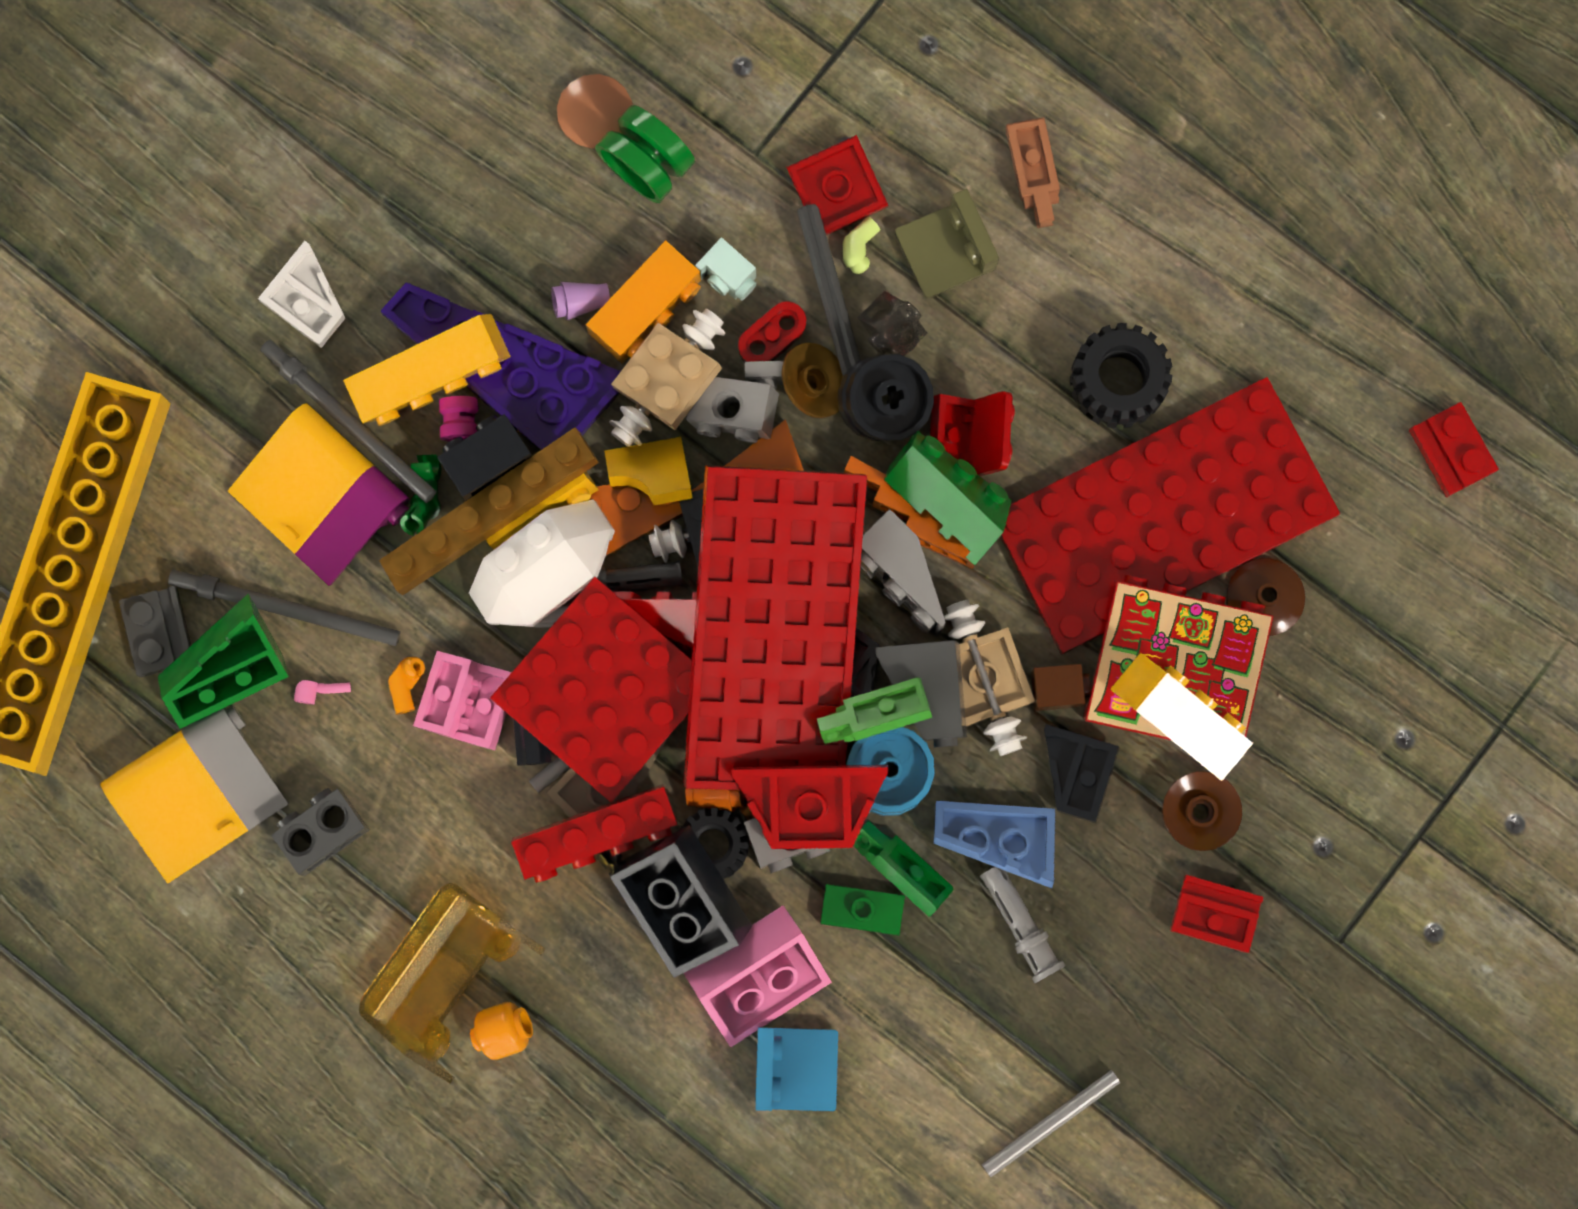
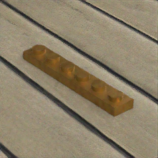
(488, 511)

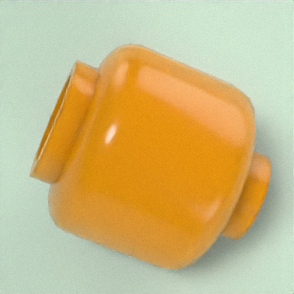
(501, 1030)

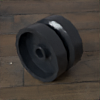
(907, 391)

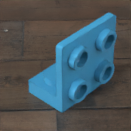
(796, 1069)

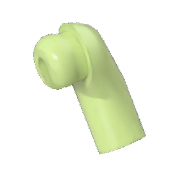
(855, 245)

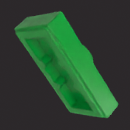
(862, 909)

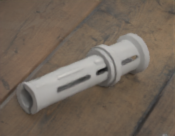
(1029, 938)

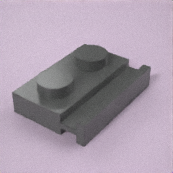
(155, 629)

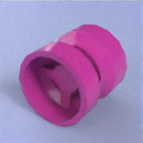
(458, 417)

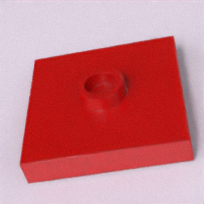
(839, 184)

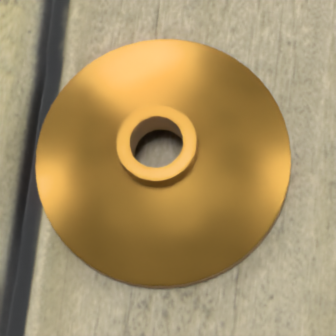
(812, 379)

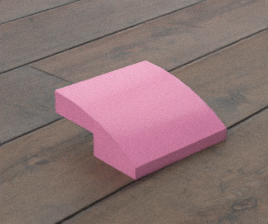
(459, 701)

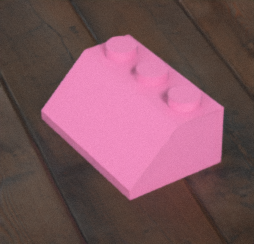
(759, 977)

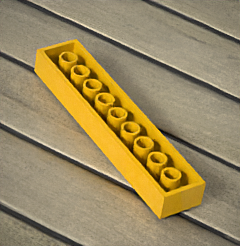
(72, 562)

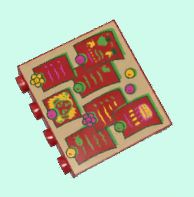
(1201, 638)

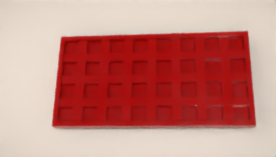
(1166, 511)
(772, 619)

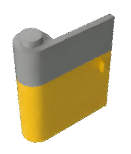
(194, 793)

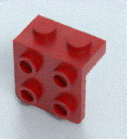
(975, 429)

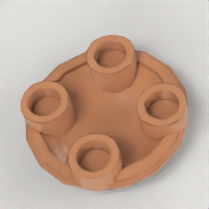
(591, 108)

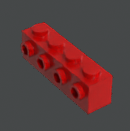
(593, 832)

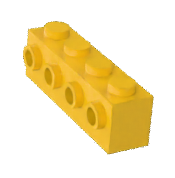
(427, 369)

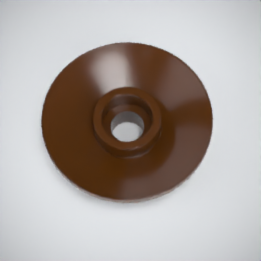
(1281, 579)
(1222, 808)

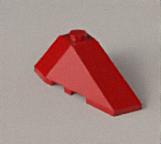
(668, 615)

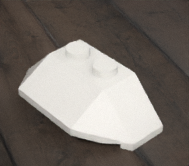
(542, 565)

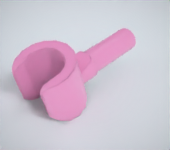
(307, 690)

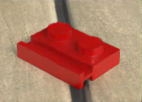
(1453, 449)
(1216, 914)

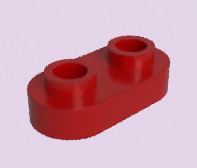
(771, 335)

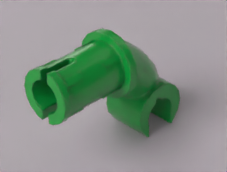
(421, 513)

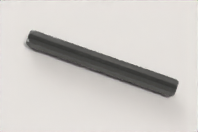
(829, 286)

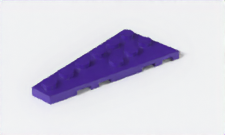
(538, 388)

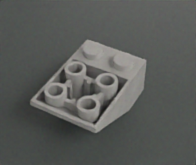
(897, 560)

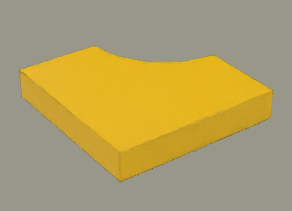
(653, 468)

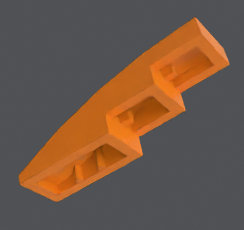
(922, 524)

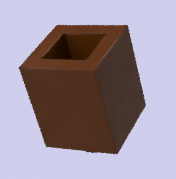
(1059, 687)

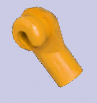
(402, 681)

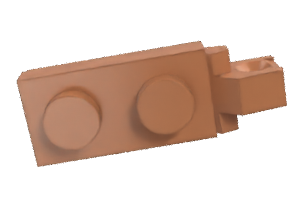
(1034, 168)

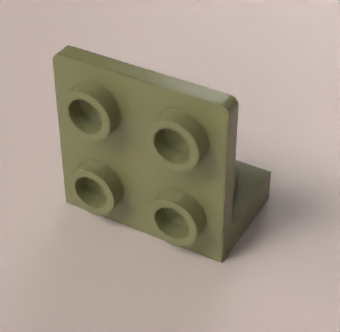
(948, 246)

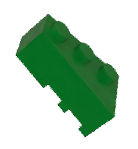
(951, 493)
(222, 666)

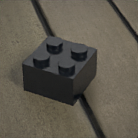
(483, 455)

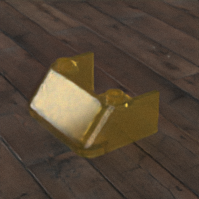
(433, 972)

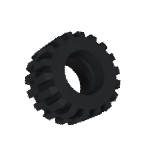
(1134, 347)

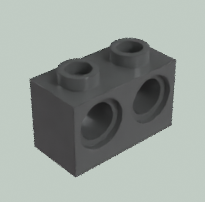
(325, 841)

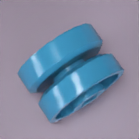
(912, 761)

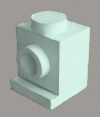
(727, 271)

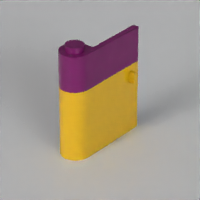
(318, 493)

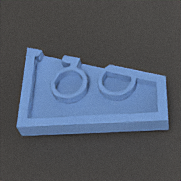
(1001, 836)

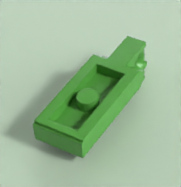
(876, 712)

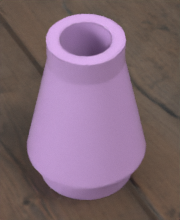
(577, 299)

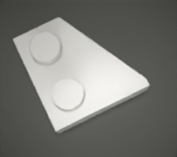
(304, 297)

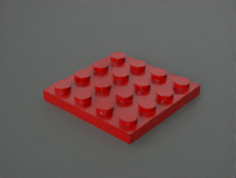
(600, 689)

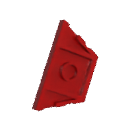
(810, 803)

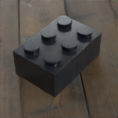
(681, 901)

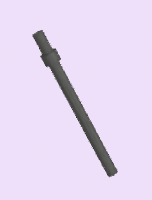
(295, 372)
(211, 587)

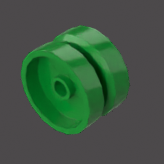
(645, 153)

